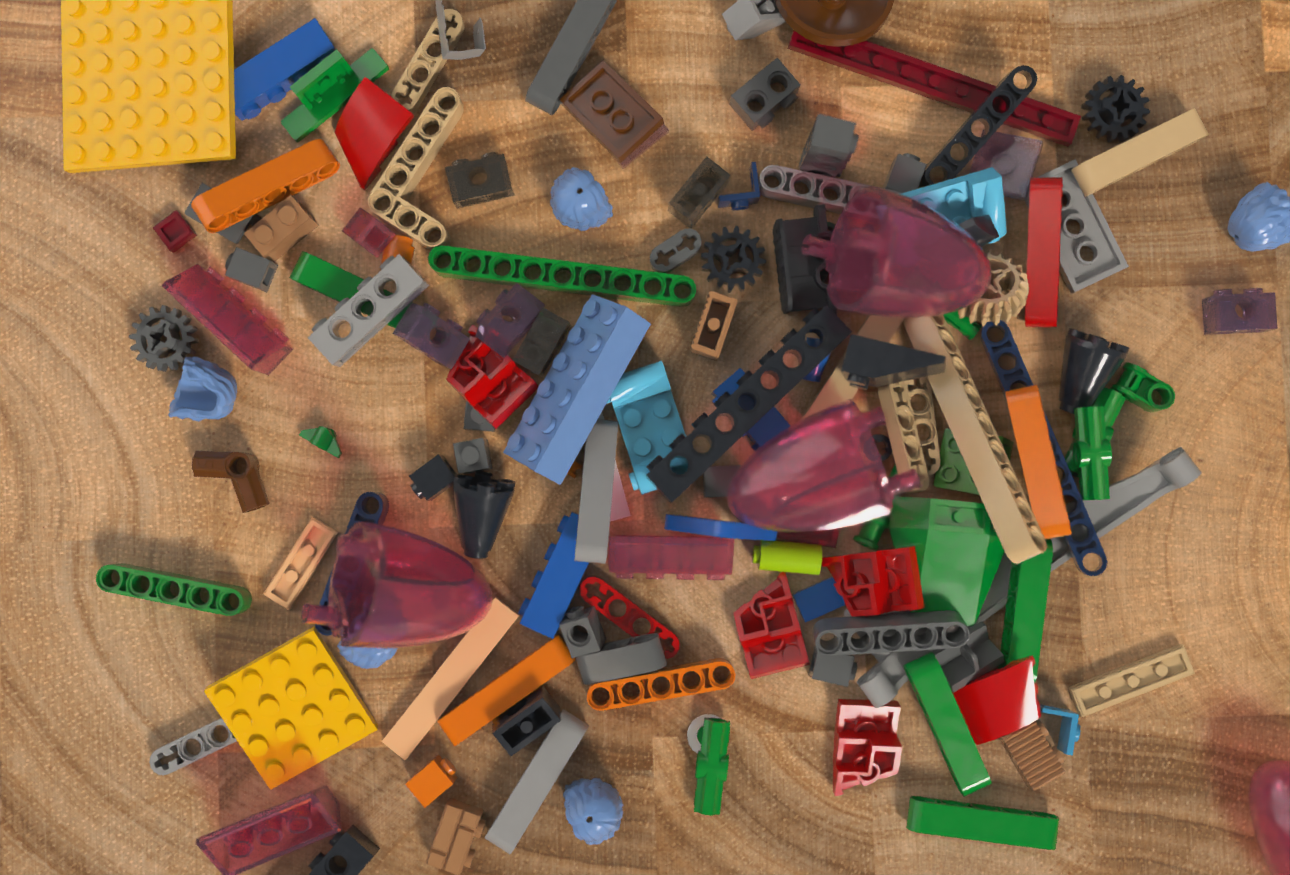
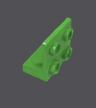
(953, 470)

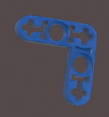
(716, 528)

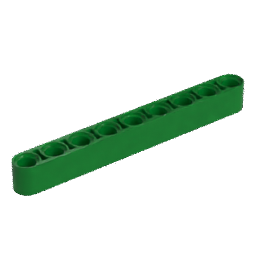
(549, 269)

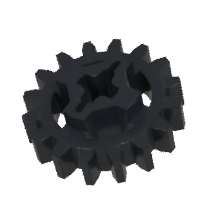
(1125, 101)
(743, 265)

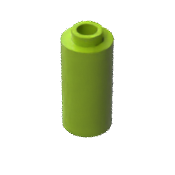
(788, 557)

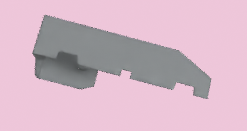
(479, 40)

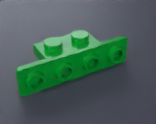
(328, 89)

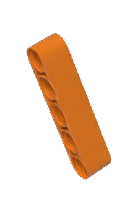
(265, 185)
(1038, 461)
(676, 688)
(506, 690)

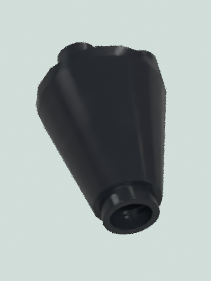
(1087, 368)
(481, 510)

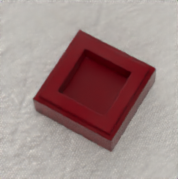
(174, 231)

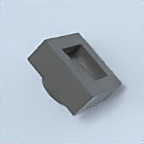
(475, 421)

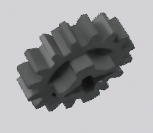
(169, 326)

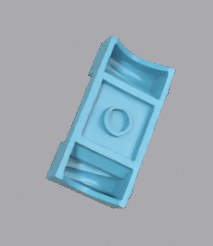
(967, 197)
(647, 421)

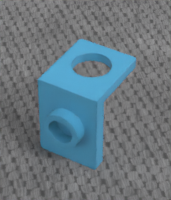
(1069, 727)

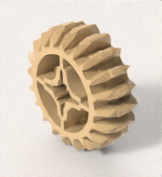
(993, 304)

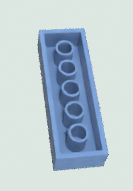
(576, 388)

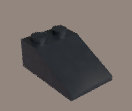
(883, 363)

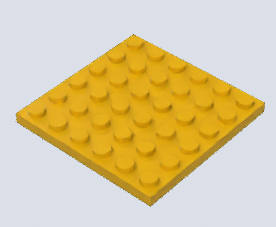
(147, 83)

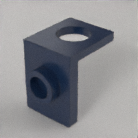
(742, 200)

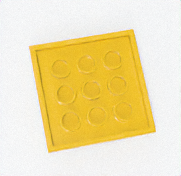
(291, 708)

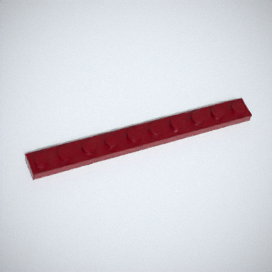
(940, 85)

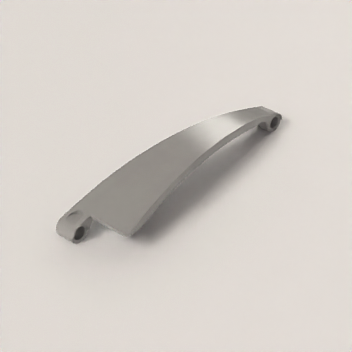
(1126, 499)

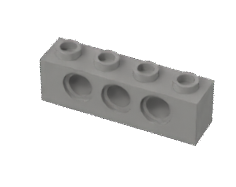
(408, 286)

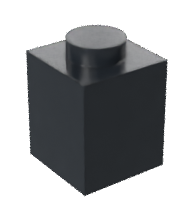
(433, 478)

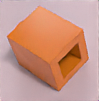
(432, 780)

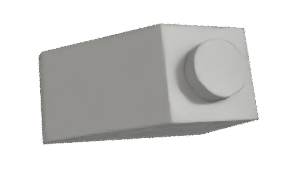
(752, 18)

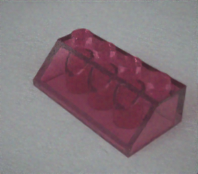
(229, 318)
(670, 556)
(273, 832)

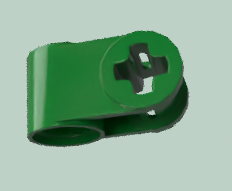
(1138, 385)

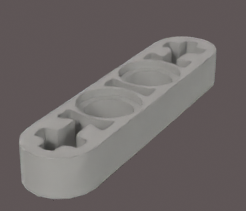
(208, 745)

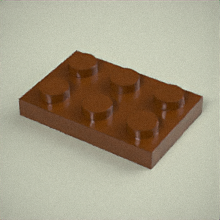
(611, 111)

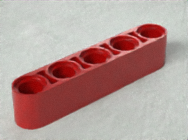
(1043, 251)

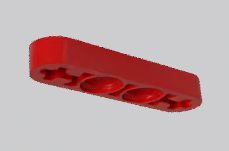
(632, 613)

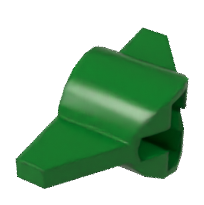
(323, 438)

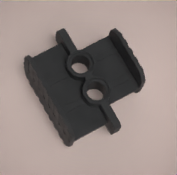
(800, 273)

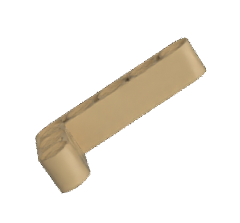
(416, 169)

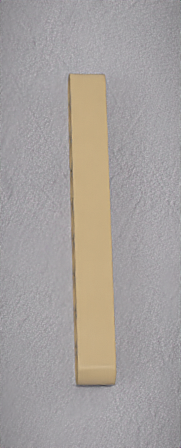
(978, 442)

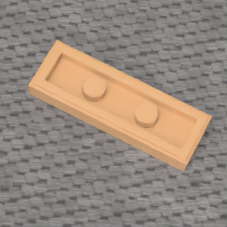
(301, 563)

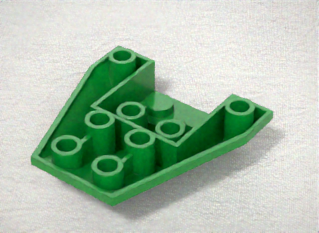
(954, 551)

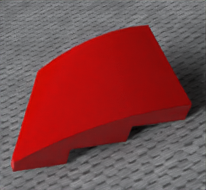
(370, 130)
(489, 381)
(877, 580)
(771, 631)
(1000, 701)
(865, 743)

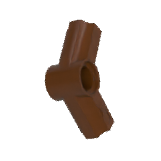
(247, 485)

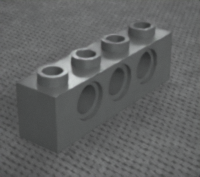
(828, 146)

